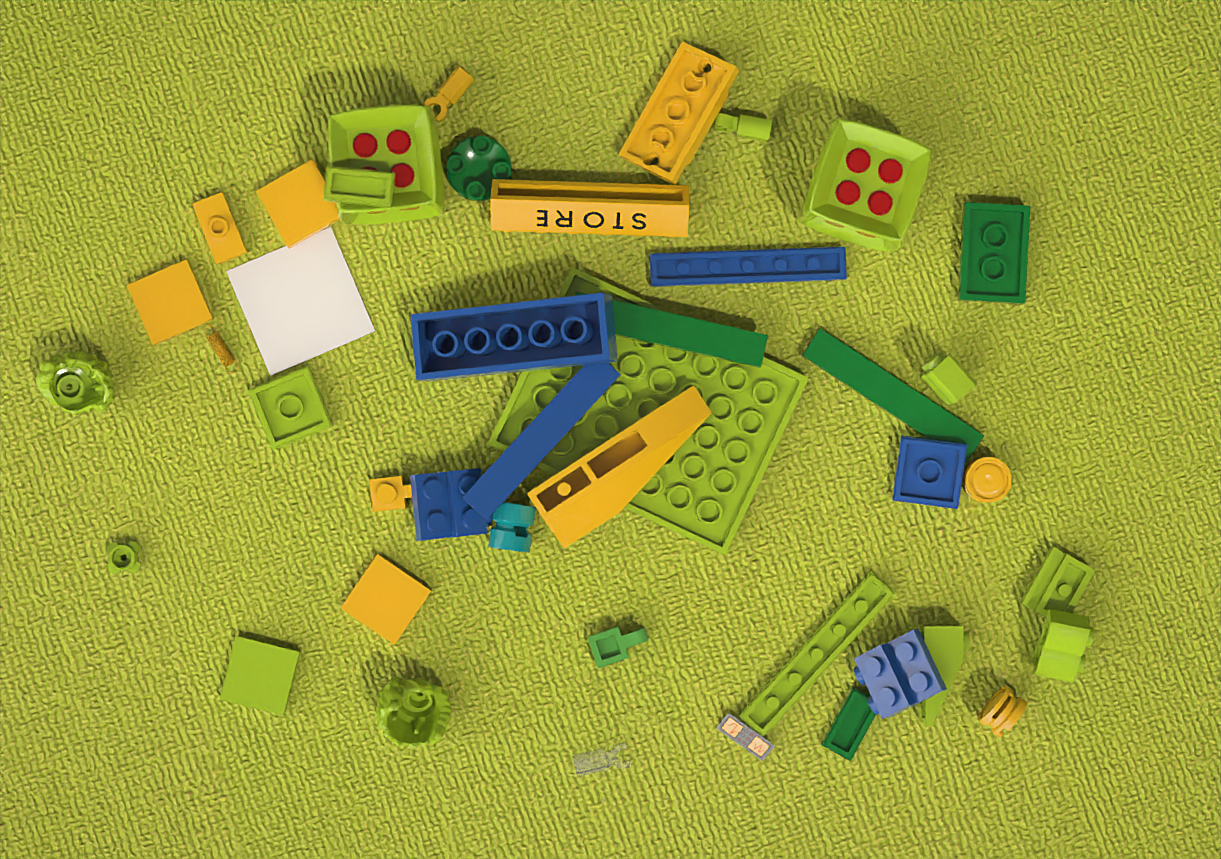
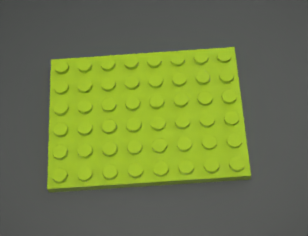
(716, 470)

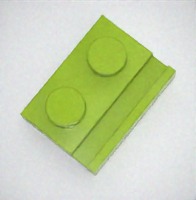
(1057, 583)

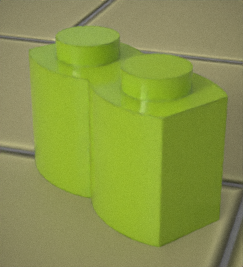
(947, 378)
(1062, 645)

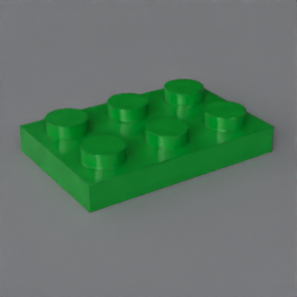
(994, 253)

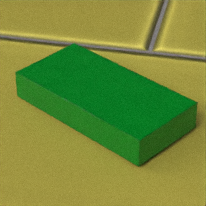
(849, 725)

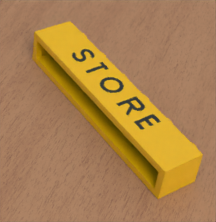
(589, 208)

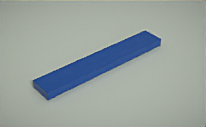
(748, 266)
(540, 438)

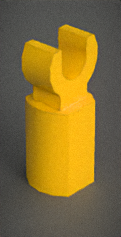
(450, 92)

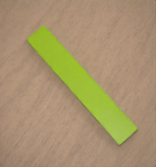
(816, 654)

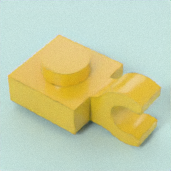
(389, 493)

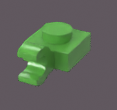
(612, 646)

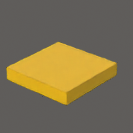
(298, 204)
(170, 302)
(386, 599)

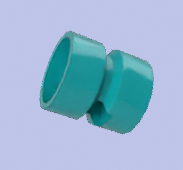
(512, 527)

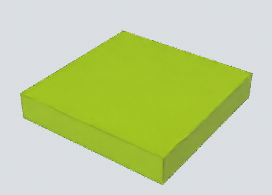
(290, 408)
(260, 675)

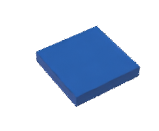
(929, 471)

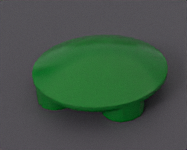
(475, 164)

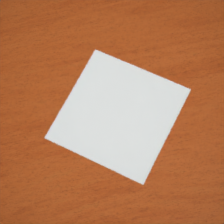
(300, 301)

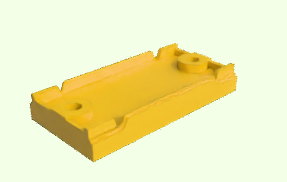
(679, 113)

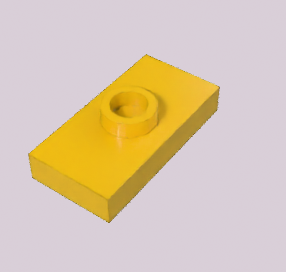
(219, 228)

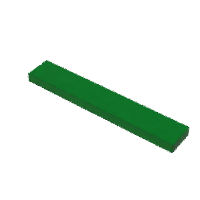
(688, 334)
(888, 392)

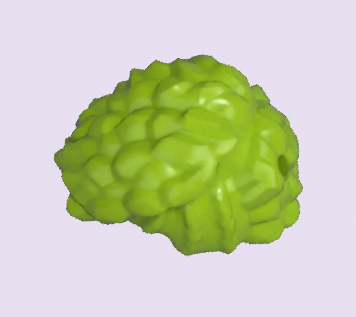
(89, 382)
(413, 712)

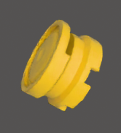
(986, 479)
(1002, 711)

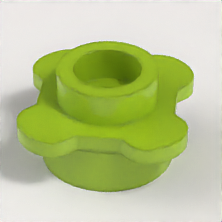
(117, 564)

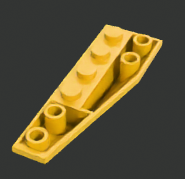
(617, 470)

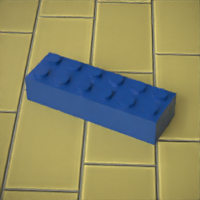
(514, 337)

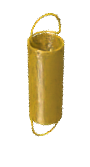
(221, 349)

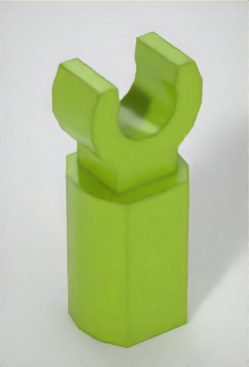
(744, 126)

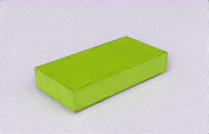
(359, 186)

